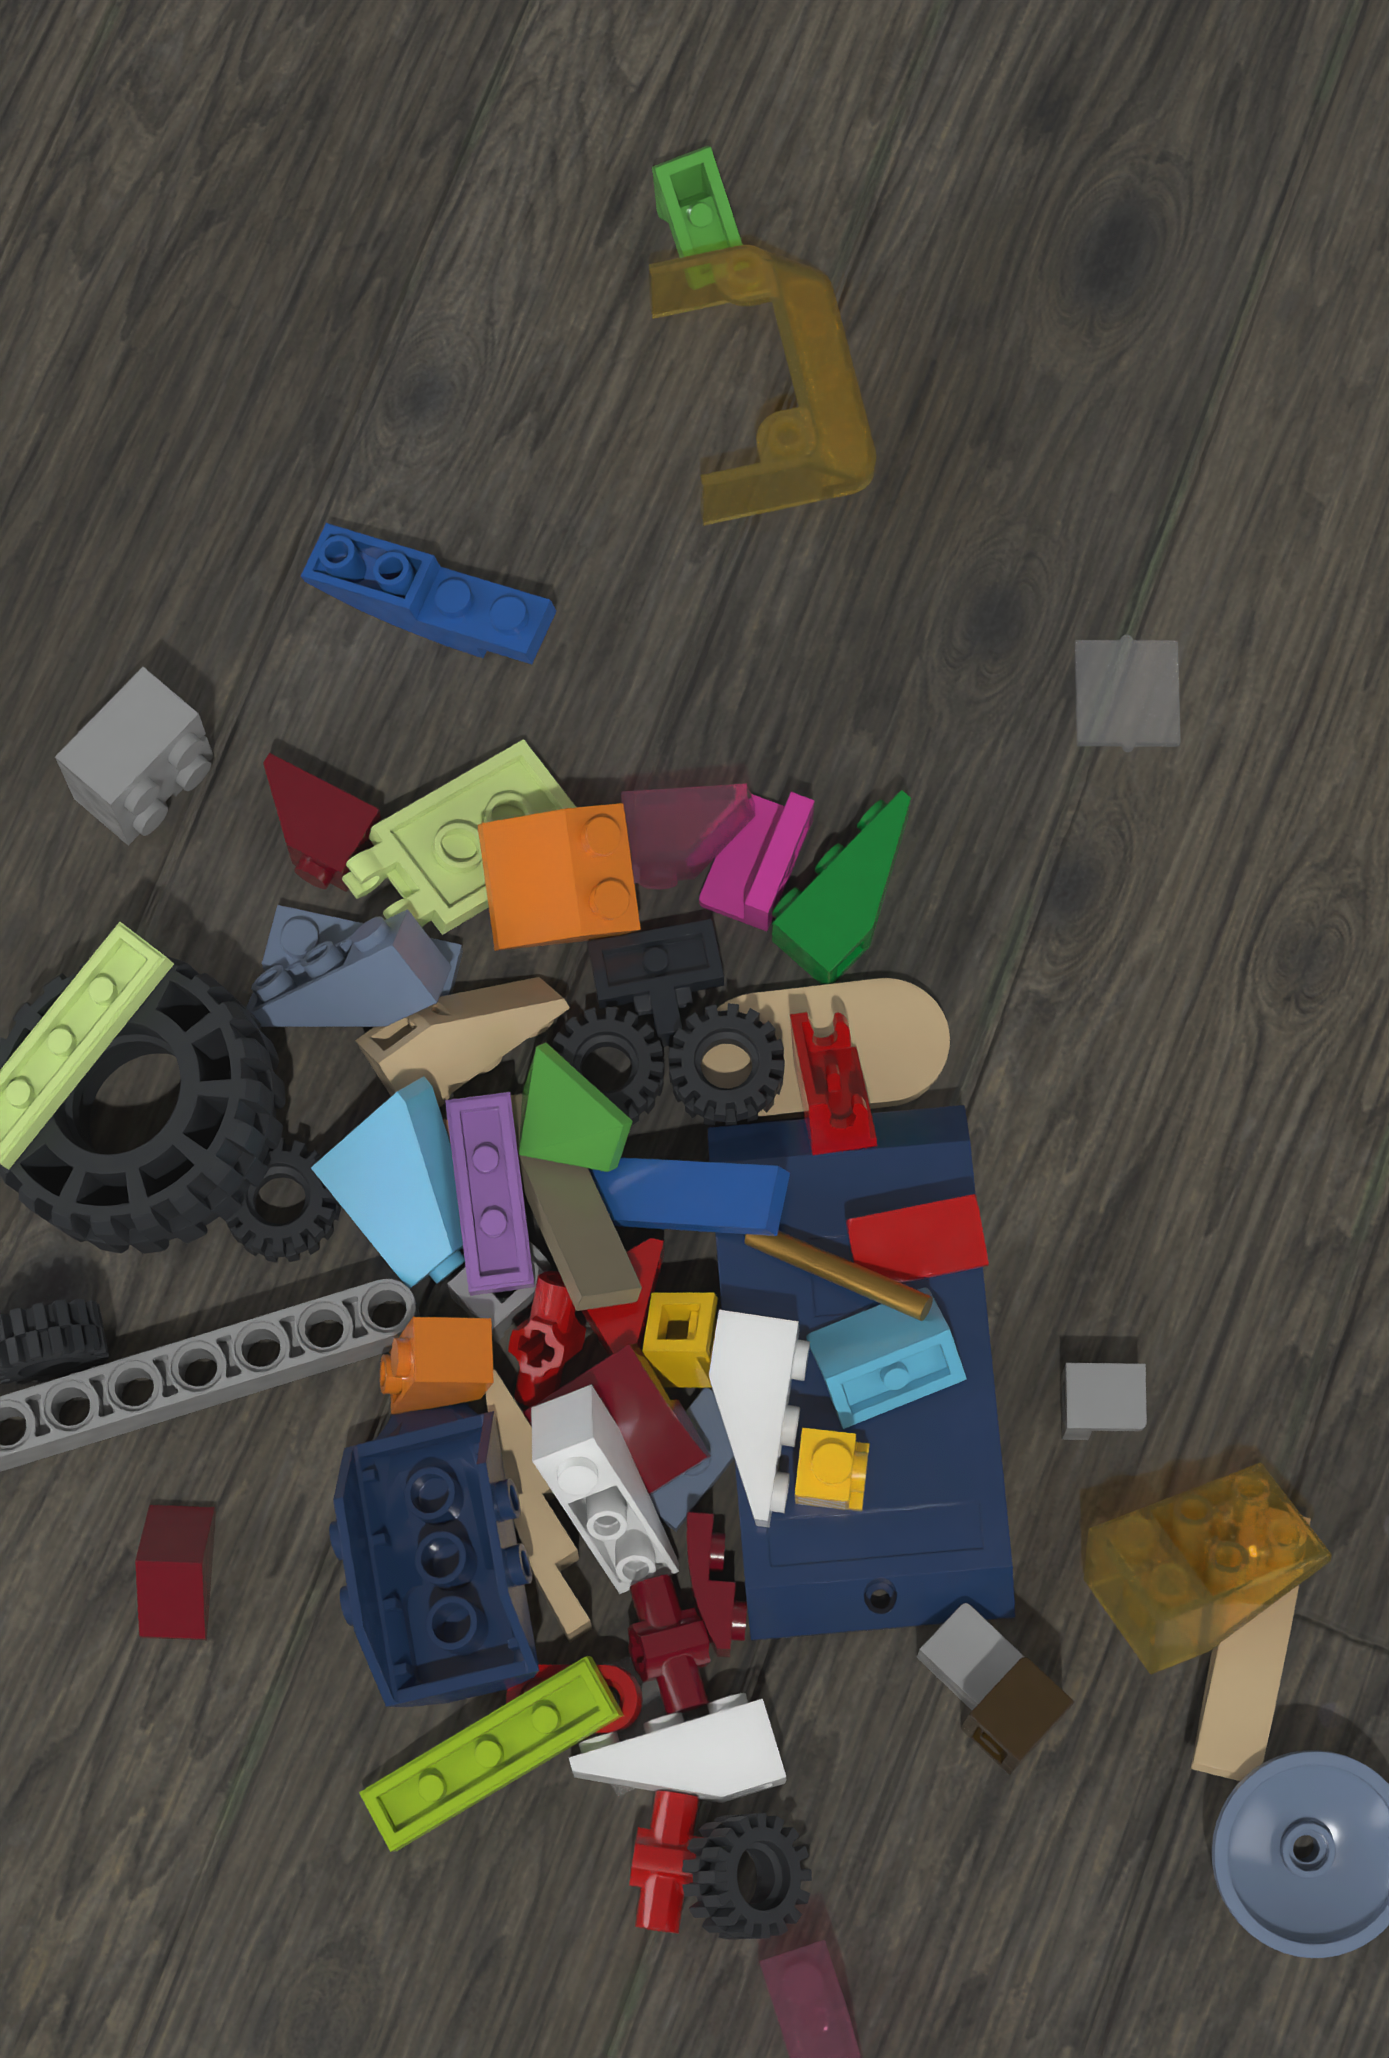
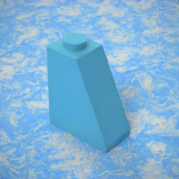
(401, 1185)

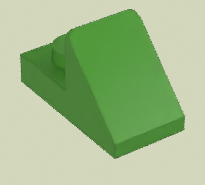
(695, 203)

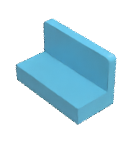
(884, 1360)

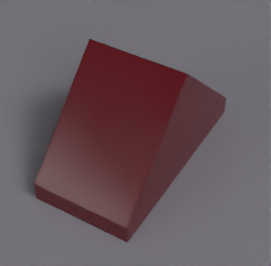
(175, 1572)

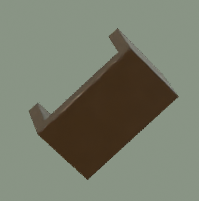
(1017, 1714)

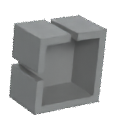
(136, 757)

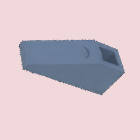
(360, 982)

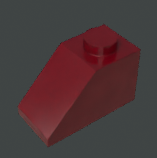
(319, 823)

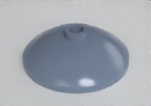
(1337, 1892)

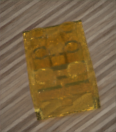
(1200, 1564)

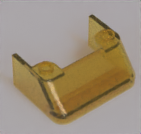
(803, 451)

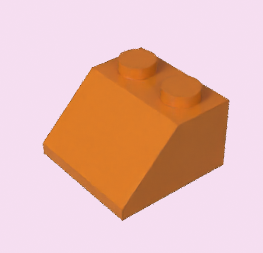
(559, 877)

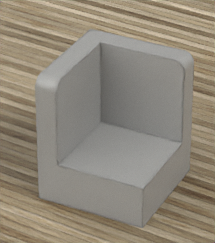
(1102, 1398)
(968, 1655)

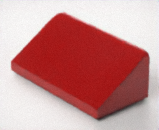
(920, 1240)

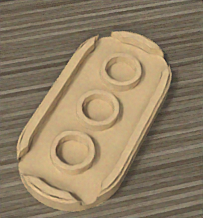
(891, 1022)

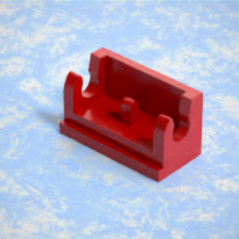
(831, 1087)

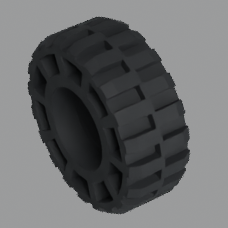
(200, 1156)

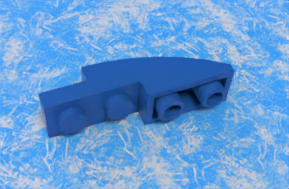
(426, 599)

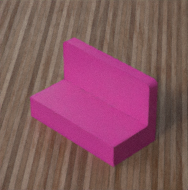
(758, 862)

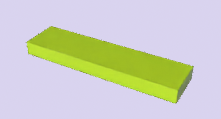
(491, 1753)

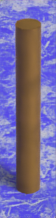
(843, 1273)

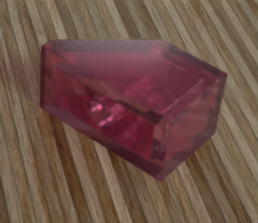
(682, 829)
(809, 2004)

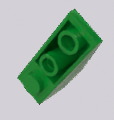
(838, 912)

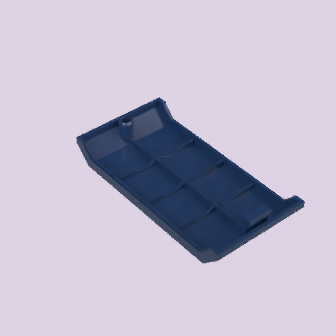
(934, 1473)

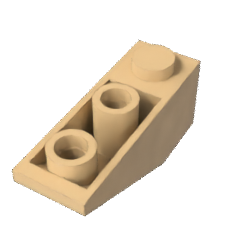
(460, 1035)

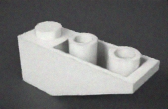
(752, 1386)
(600, 1487)
(705, 1757)

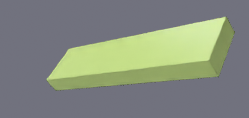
(74, 1035)

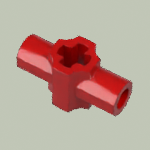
(538, 1362)
(659, 1861)

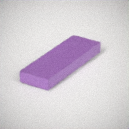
(489, 1194)

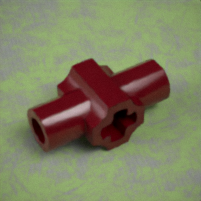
(668, 1645)

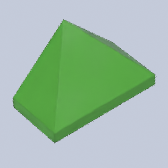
(569, 1117)

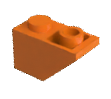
(438, 1363)

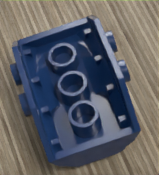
(434, 1559)

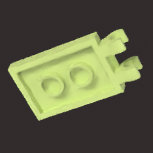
(435, 844)

